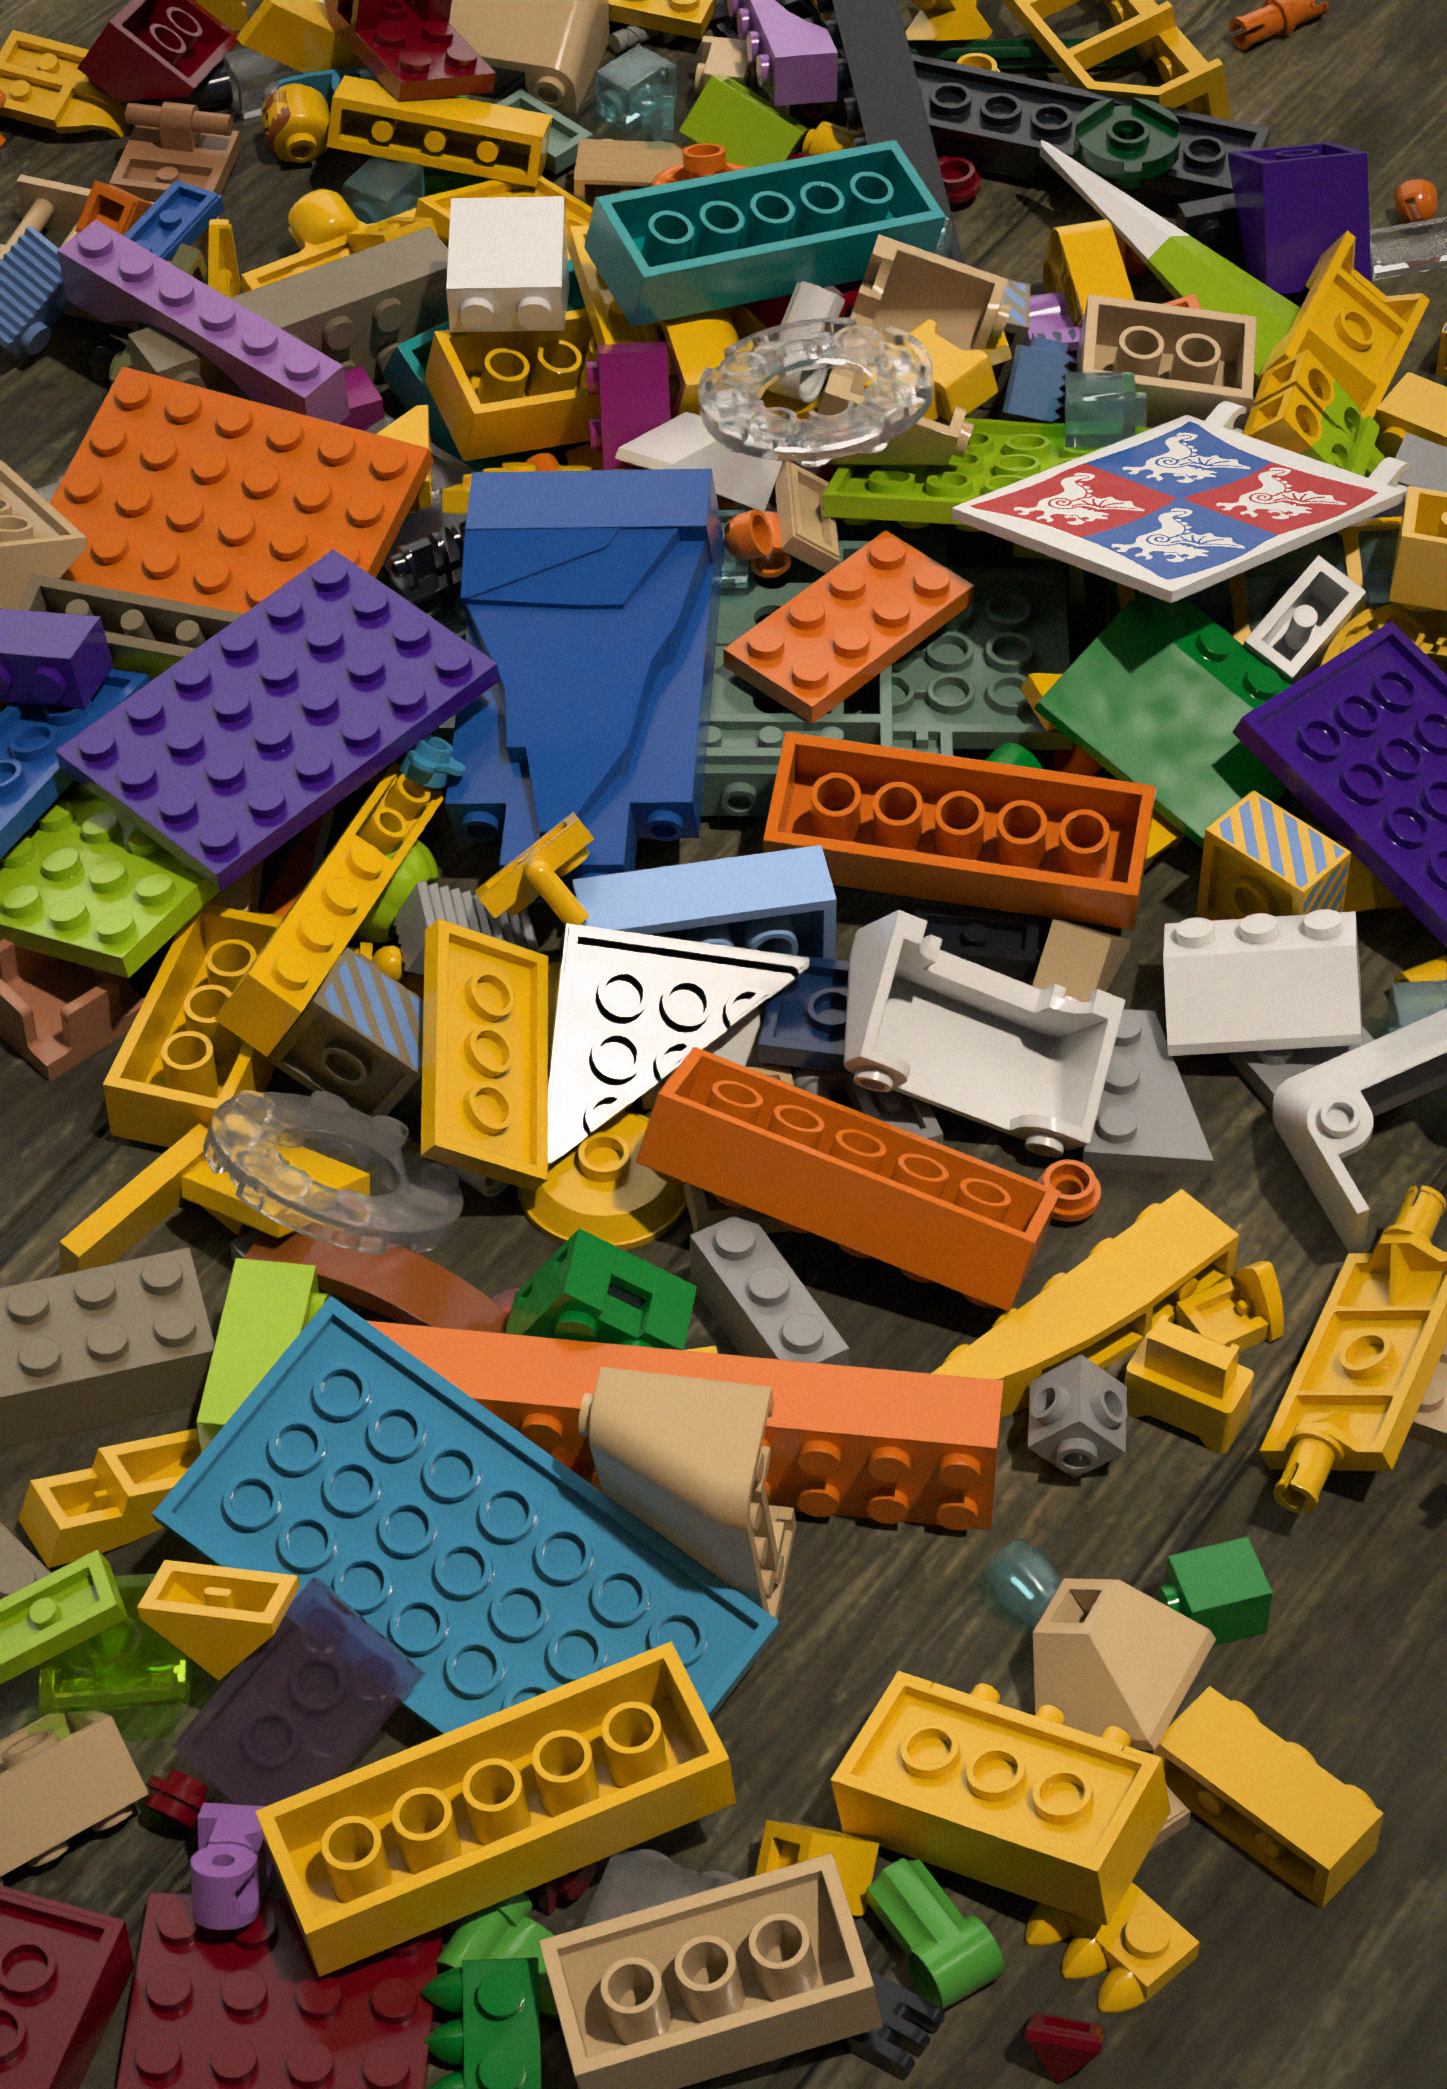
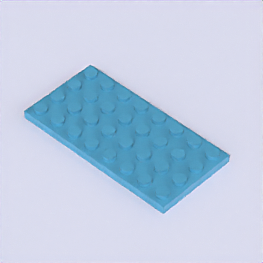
(448, 1532)

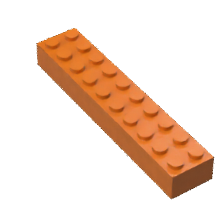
(837, 1436)

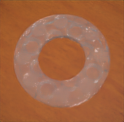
(893, 403)
(244, 1143)

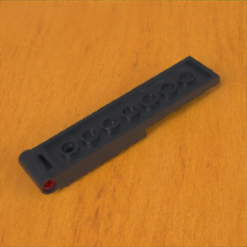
(1004, 116)

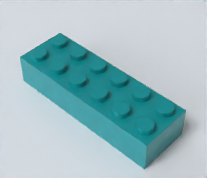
(757, 231)

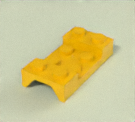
(1351, 327)

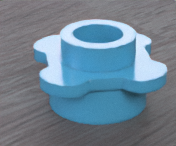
(431, 763)

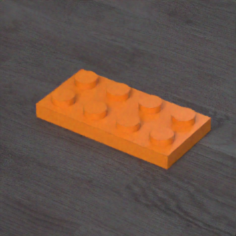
(848, 626)

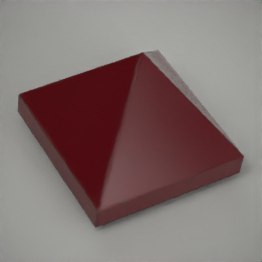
(1063, 2043)

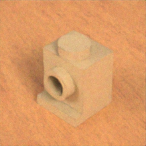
(725, 57)

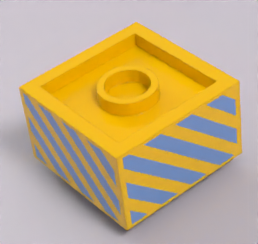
(1268, 864)

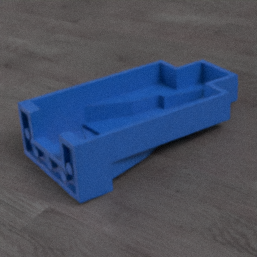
(604, 646)

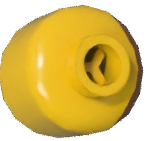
(294, 121)

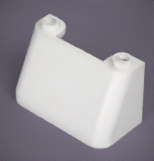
(975, 1037)

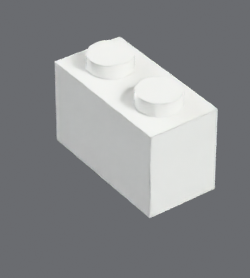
(1306, 620)

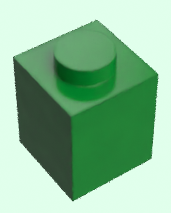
(1219, 1589)

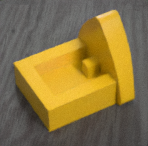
(1238, 1309)

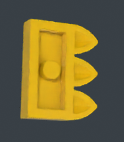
(1137, 1945)

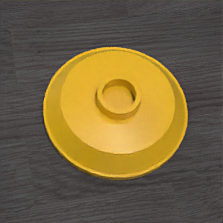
(606, 1190)

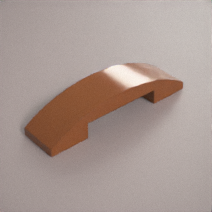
(391, 1283)

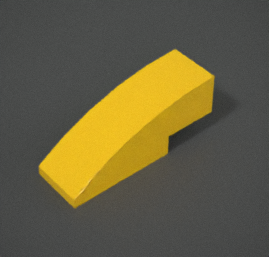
(110, 1501)

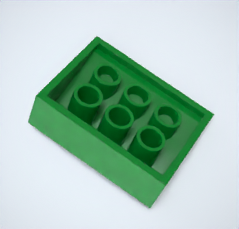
(1161, 707)

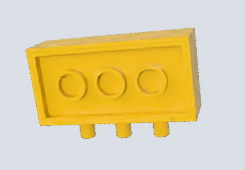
(1003, 1795)

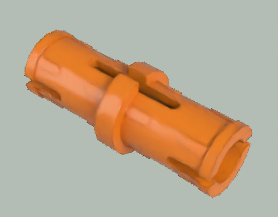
(1274, 18)

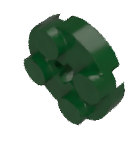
(1127, 141)

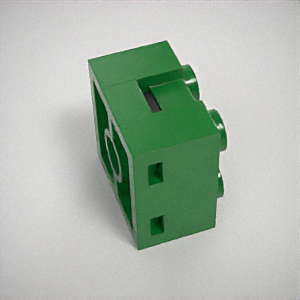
(603, 1297)

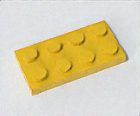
(485, 1056)

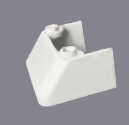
(1332, 1109)

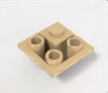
(1115, 1659)

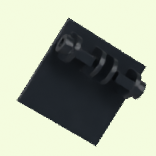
(427, 554)

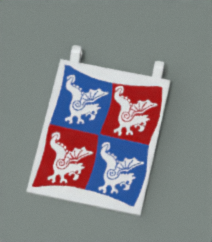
(1182, 505)

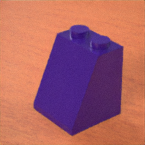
(1296, 206)

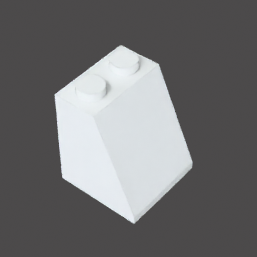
(507, 264)

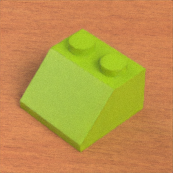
(743, 123)

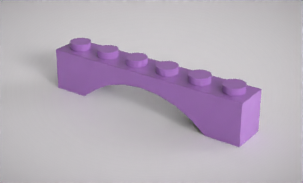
(790, 54)
(129, 283)

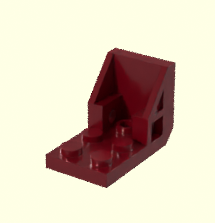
(411, 47)

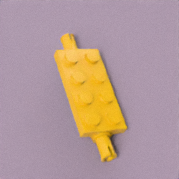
(1365, 1359)

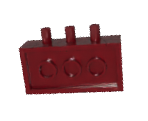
(56, 1988)

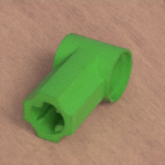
(941, 1948)

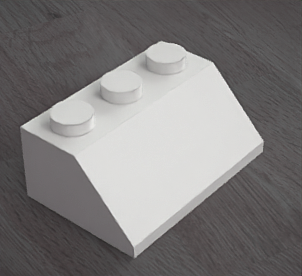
(1262, 983)

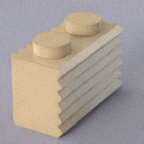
(620, 166)

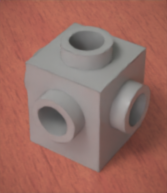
(1077, 1416)

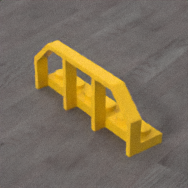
(1154, 31)

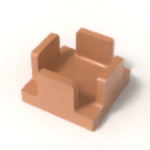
(60, 1009)

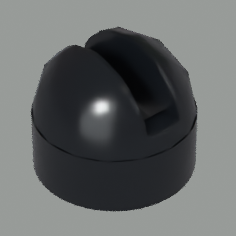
(101, 358)

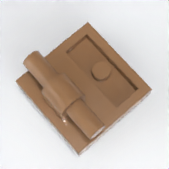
(176, 145)

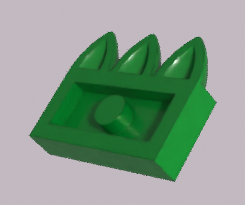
(499, 2026)

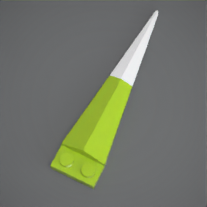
(1180, 260)

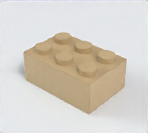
(1178, 355)

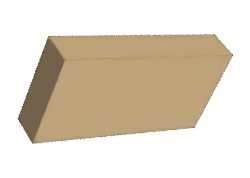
(801, 519)

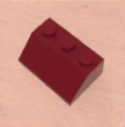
(157, 50)

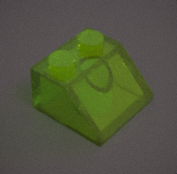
(119, 1666)

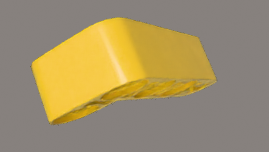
(1084, 262)

